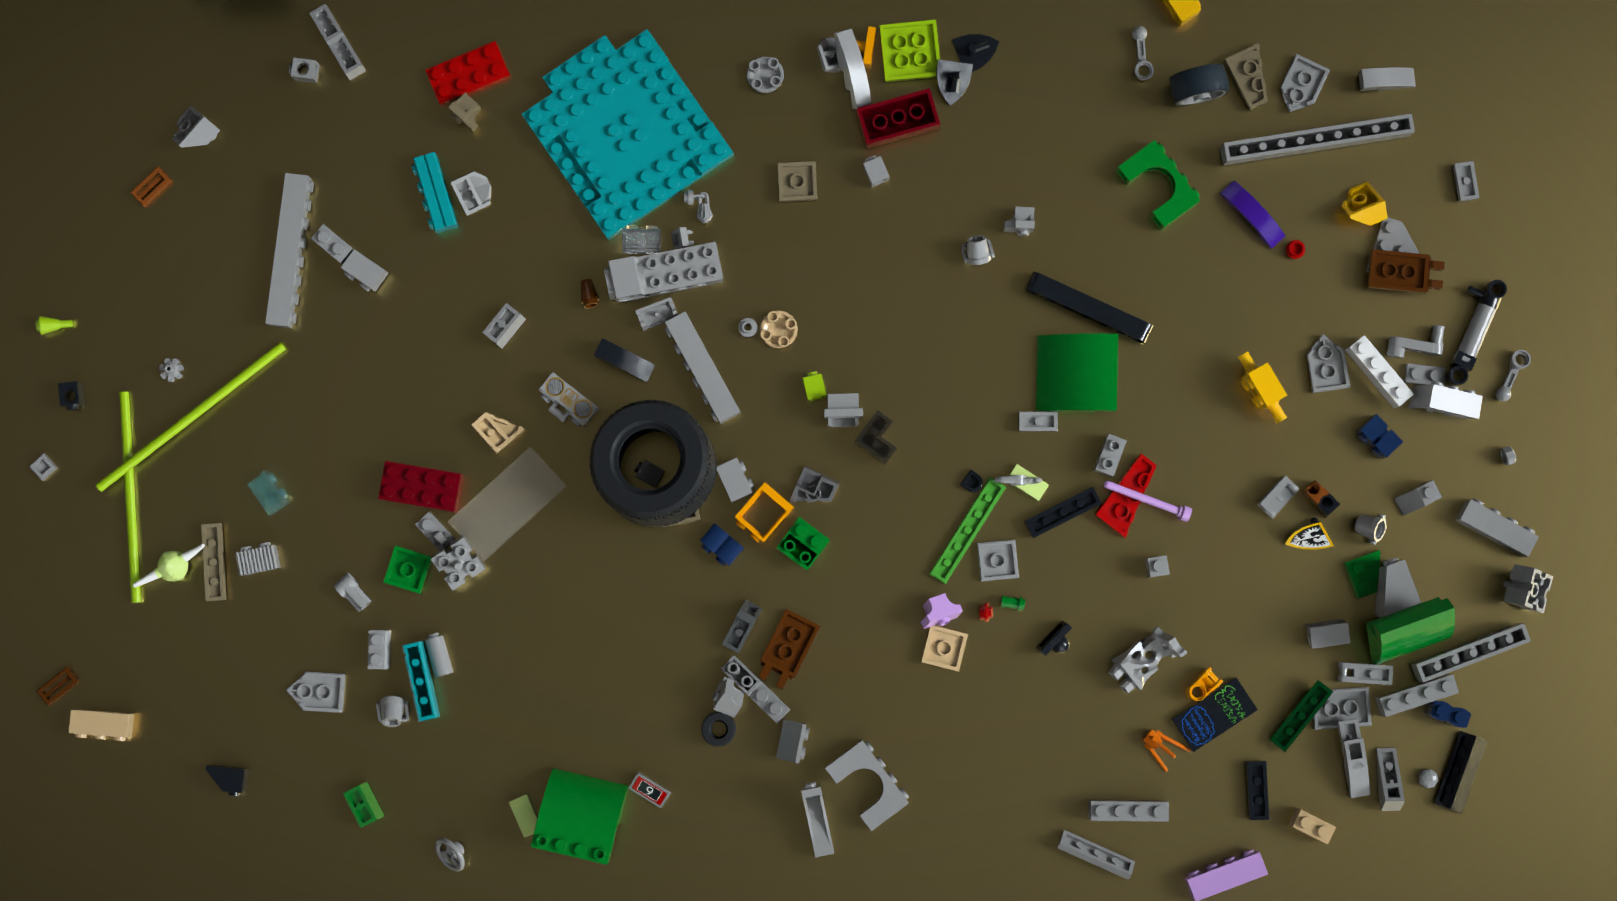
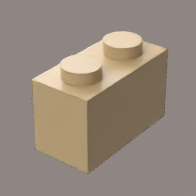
(1312, 826)

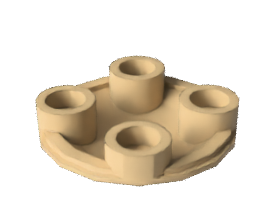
(778, 329)

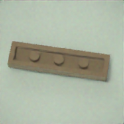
(213, 562)

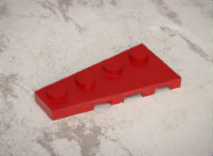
(1118, 509)

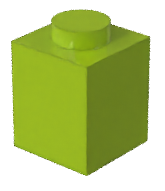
(814, 386)

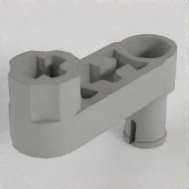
(1398, 345)

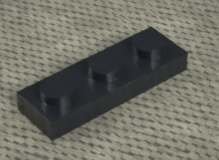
(1257, 790)

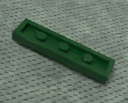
(1301, 715)

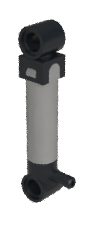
(1464, 358)

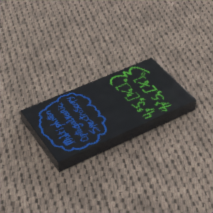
(1214, 714)

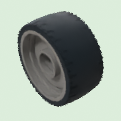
(1199, 84)

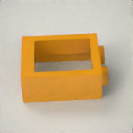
(757, 536)

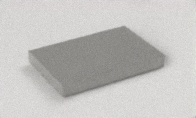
(1344, 705)

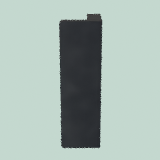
(1461, 772)

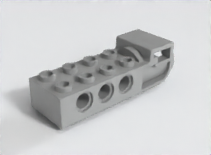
(663, 272)

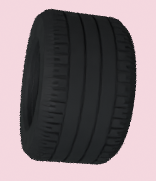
(682, 493)

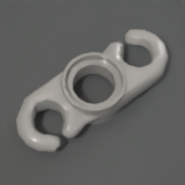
(1017, 480)

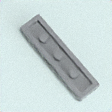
(1096, 854)

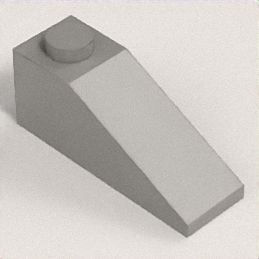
(1389, 780)

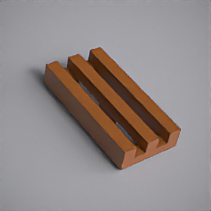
(155, 192)

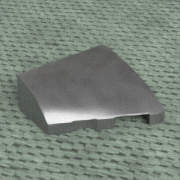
(814, 487)

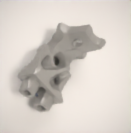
(1133, 660)

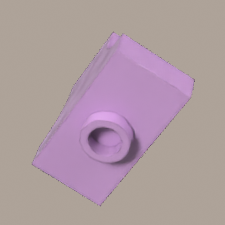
(939, 611)

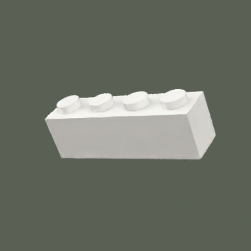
(1379, 372)

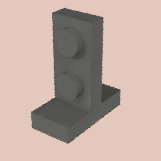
(742, 626)

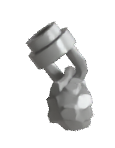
(704, 212)

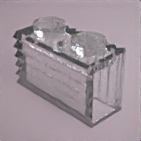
(641, 240)

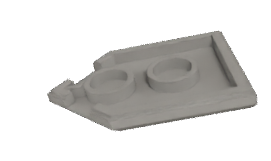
(1302, 83)
(1327, 366)
(319, 692)

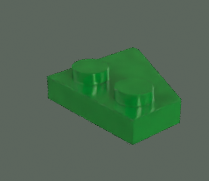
(1364, 573)

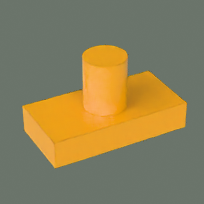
(867, 47)

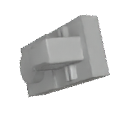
(435, 531)

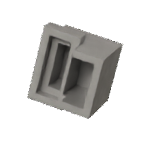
(843, 410)

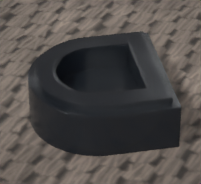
(972, 482)

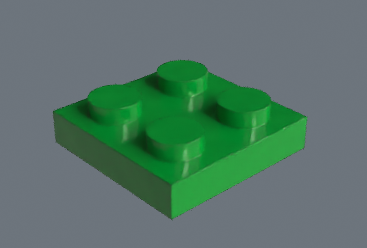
(407, 569)

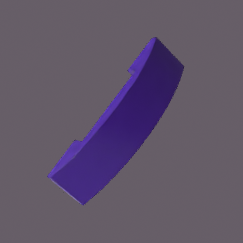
(1253, 213)

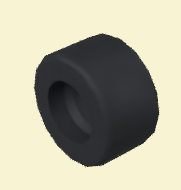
(708, 735)

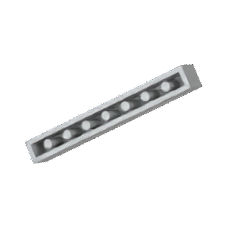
(288, 250)

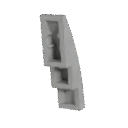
(852, 65)

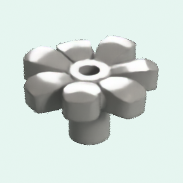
(171, 369)

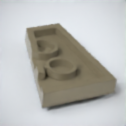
(1248, 76)

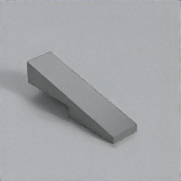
(337, 42)

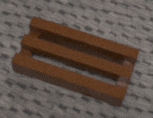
(71, 676)

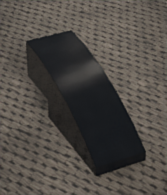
(624, 360)

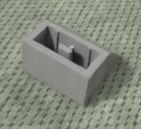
(791, 741)

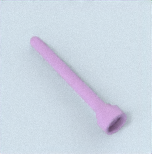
(1182, 513)

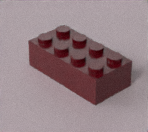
(898, 118)
(421, 486)

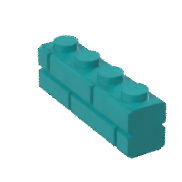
(435, 192)
(421, 681)

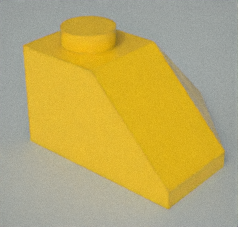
(1365, 204)

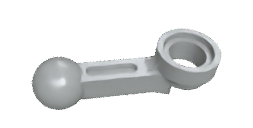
(1139, 34)
(1503, 393)

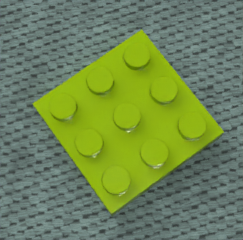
(909, 50)

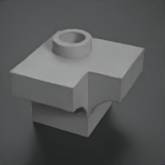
(1022, 221)
(727, 698)

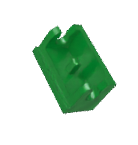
(363, 804)

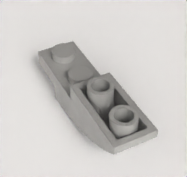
(755, 689)
(1354, 758)

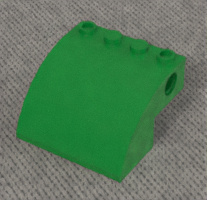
(579, 816)

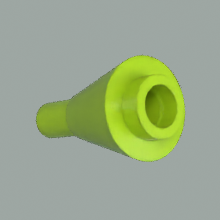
(48, 324)

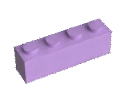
(1225, 875)

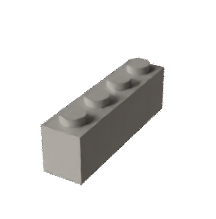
(1497, 528)
(1416, 695)
(1128, 810)

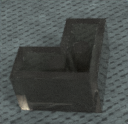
(872, 438)

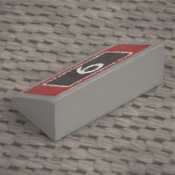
(649, 790)

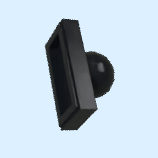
(1056, 640)

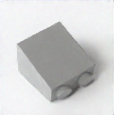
(1394, 588)

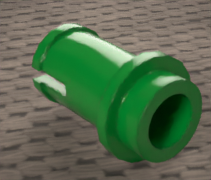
(1013, 603)

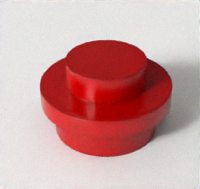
(1295, 249)
(986, 612)

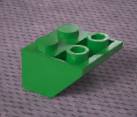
(803, 543)

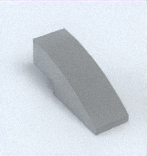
(1386, 78)

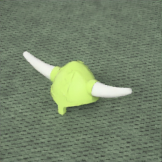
(171, 566)

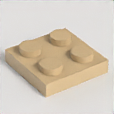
(944, 648)

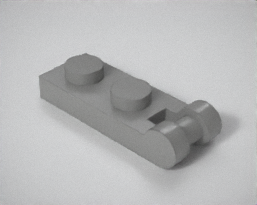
(1365, 673)

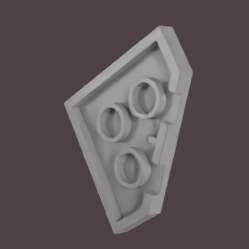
(1393, 237)

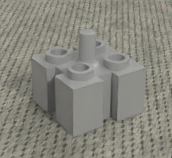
(458, 562)
(1527, 588)

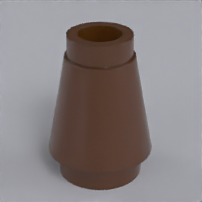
(589, 296)

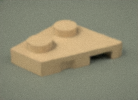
(496, 431)

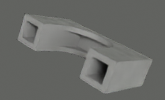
(891, 798)

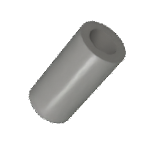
(438, 655)

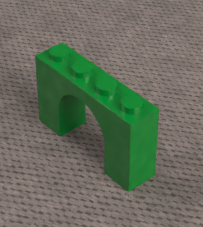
(1153, 158)

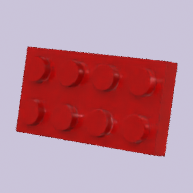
(467, 73)

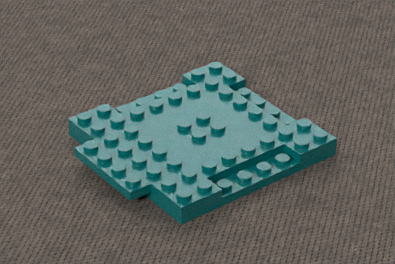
(625, 130)

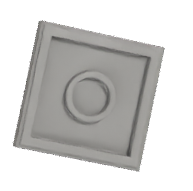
(997, 560)

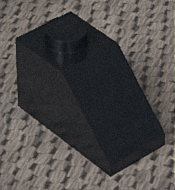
(229, 779)

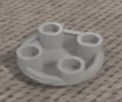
(765, 74)

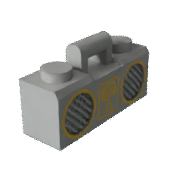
(562, 393)

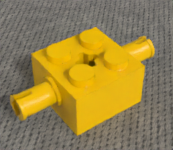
(1263, 387)

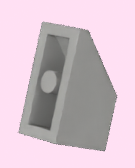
(1418, 497)

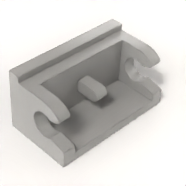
(656, 313)
(504, 325)
(1278, 496)
(1328, 633)

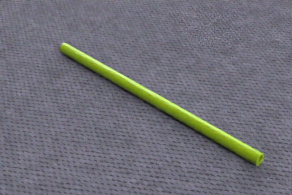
(130, 497)

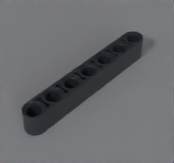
(1089, 307)

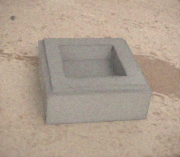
(43, 467)

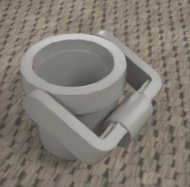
(978, 250)
(1371, 527)
(391, 711)

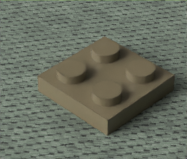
(797, 181)

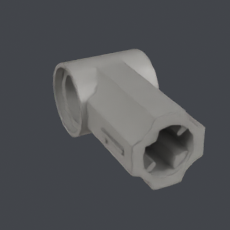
(349, 588)

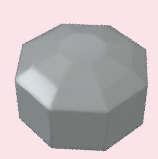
(1508, 455)
(1427, 778)

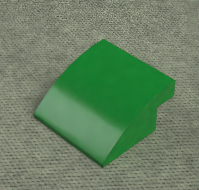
(1077, 373)
(1410, 629)

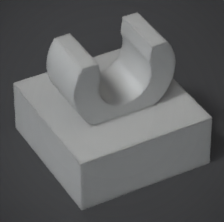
(680, 238)

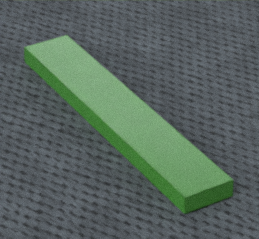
(967, 530)

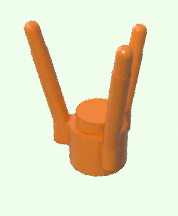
(1153, 739)

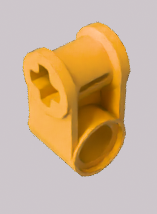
(1205, 682)

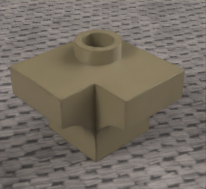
(465, 111)

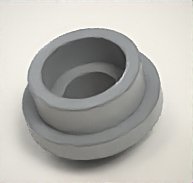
(750, 333)

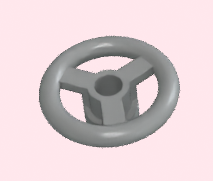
(453, 852)

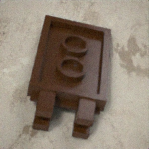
(1403, 271)
(788, 647)

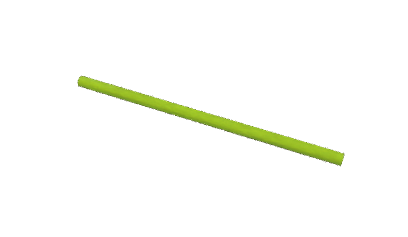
(190, 417)

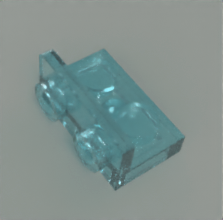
(268, 492)

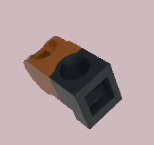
(1321, 498)

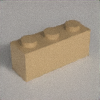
(101, 724)

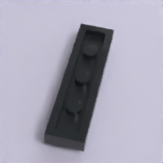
(1062, 512)

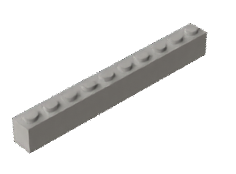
(1317, 139)

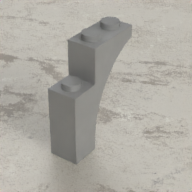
(817, 819)

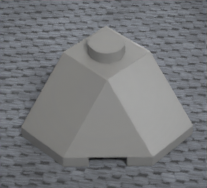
(194, 129)

